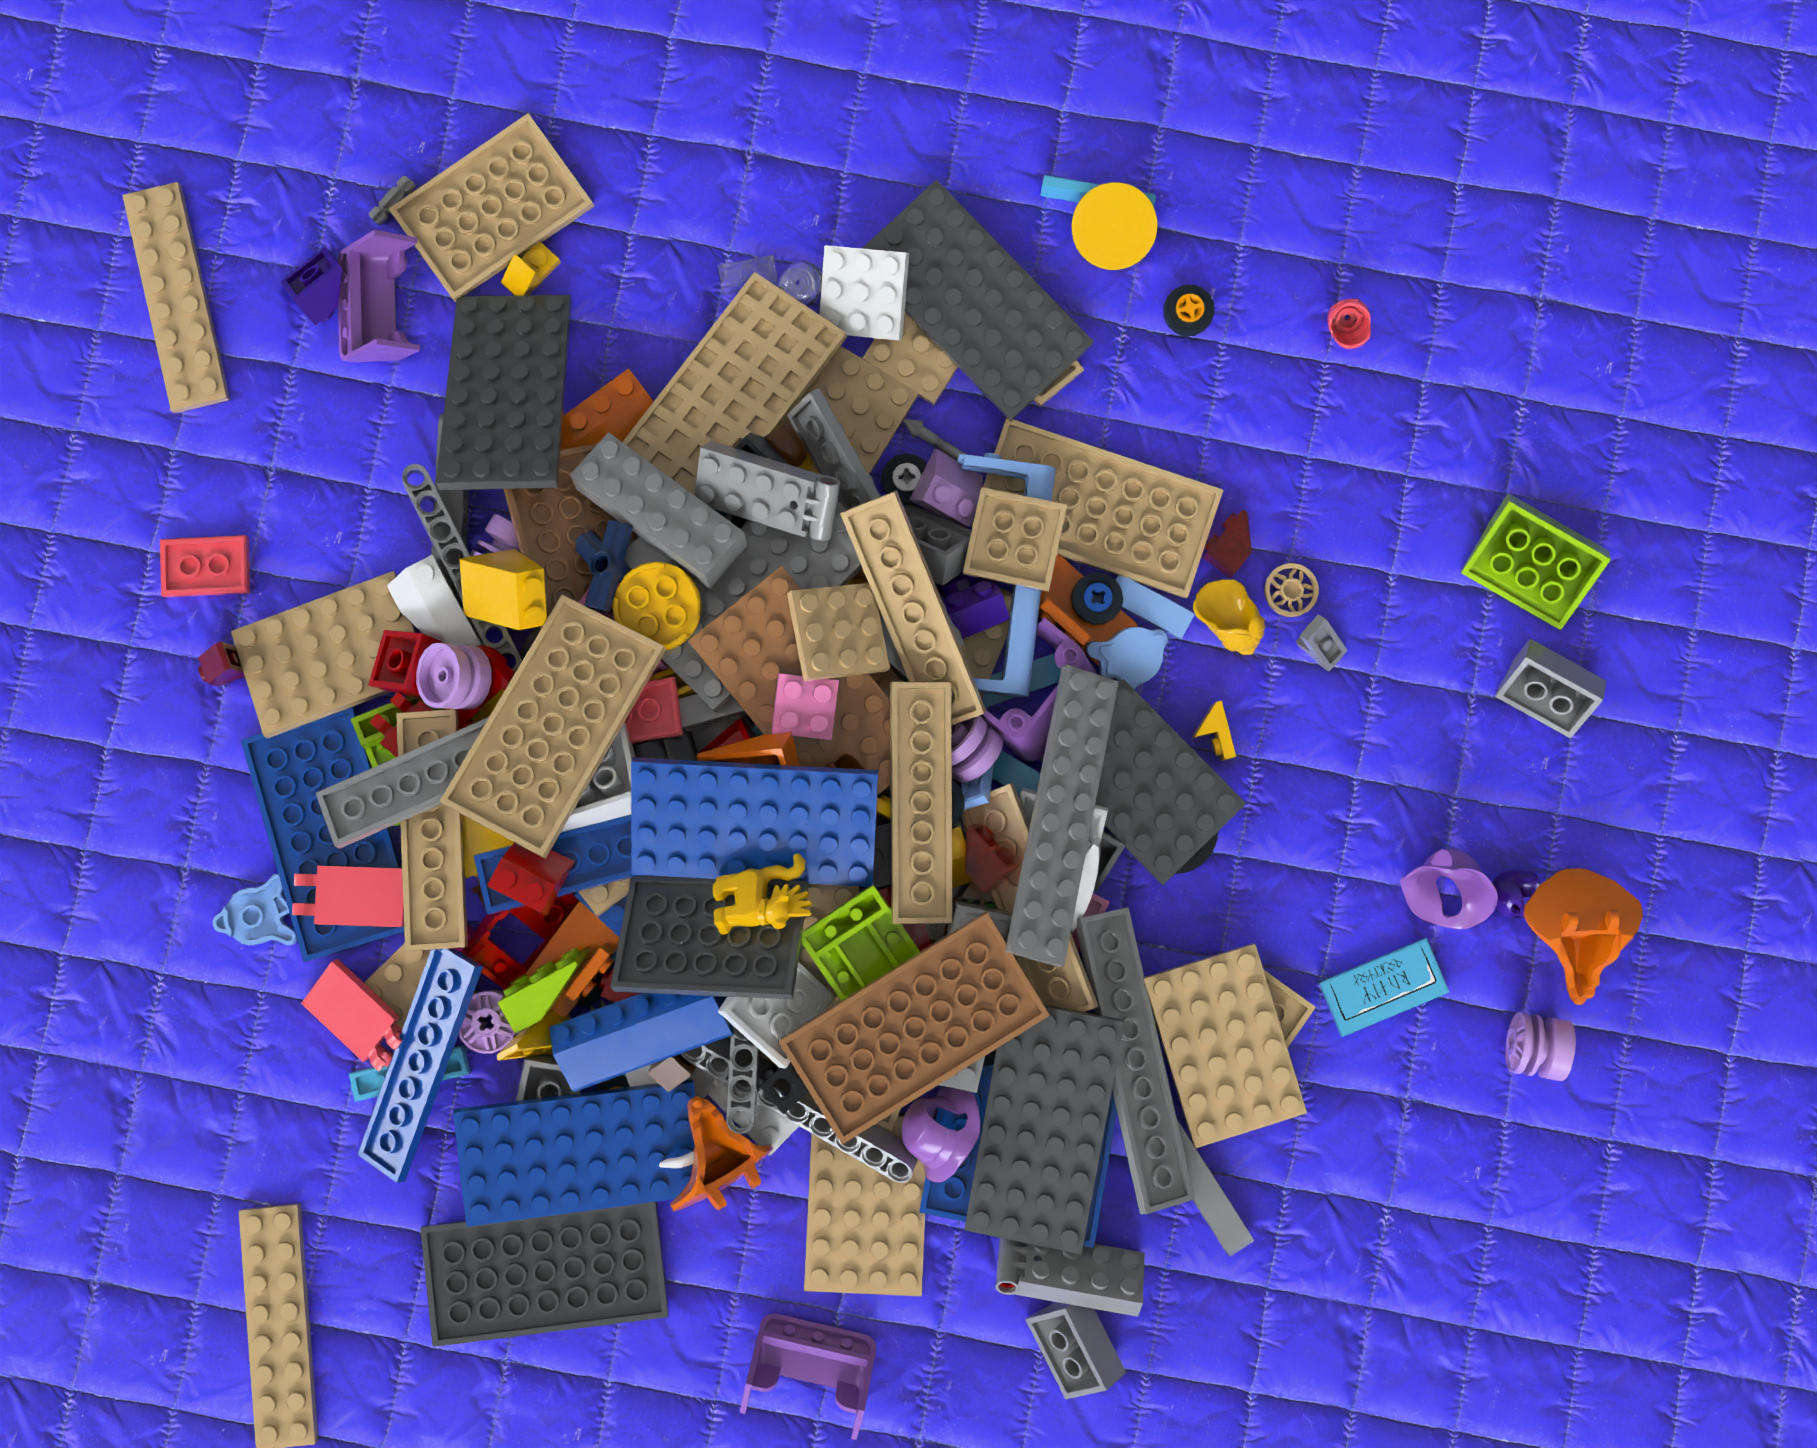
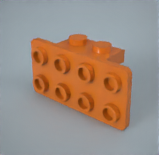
(1058, 609)
(581, 931)

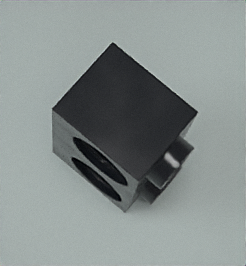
(796, 1091)

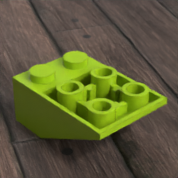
(533, 997)

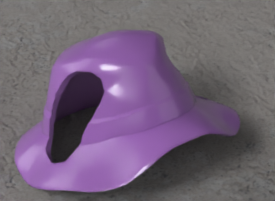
(1476, 890)
(935, 1145)

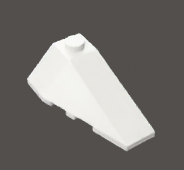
(432, 604)

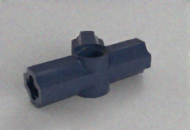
(605, 562)

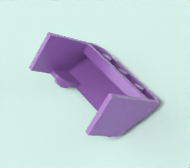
(368, 298)
(1029, 734)
(813, 1355)

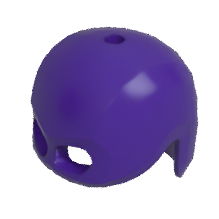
(1511, 889)

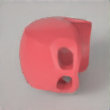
(1353, 331)

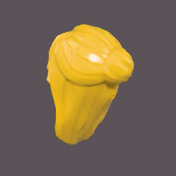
(1230, 615)

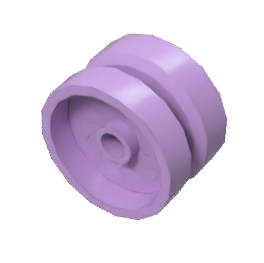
(453, 676)
(973, 748)

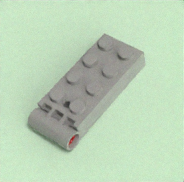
(767, 491)
(1097, 1279)

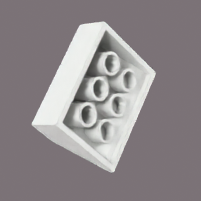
(609, 789)

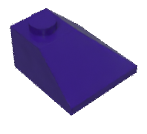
(316, 286)

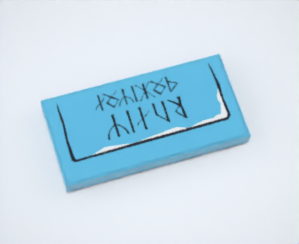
(1383, 987)

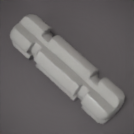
(394, 195)

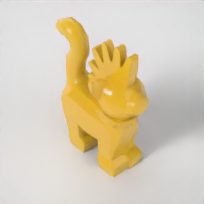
(751, 898)

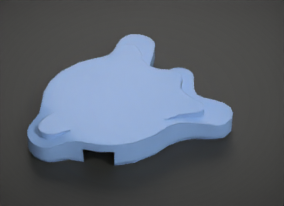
(1130, 654)
(257, 915)

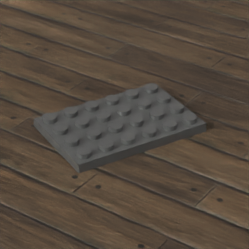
(1158, 789)
(676, 948)

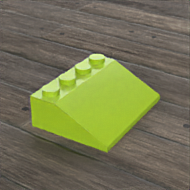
(1535, 562)

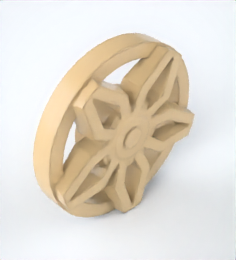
(1291, 590)

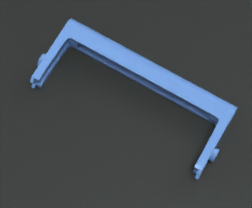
(1025, 601)

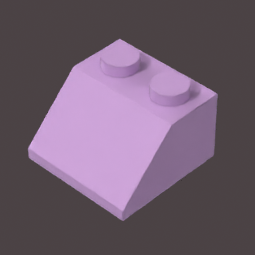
(948, 489)

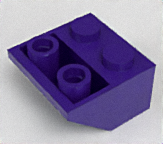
(973, 603)

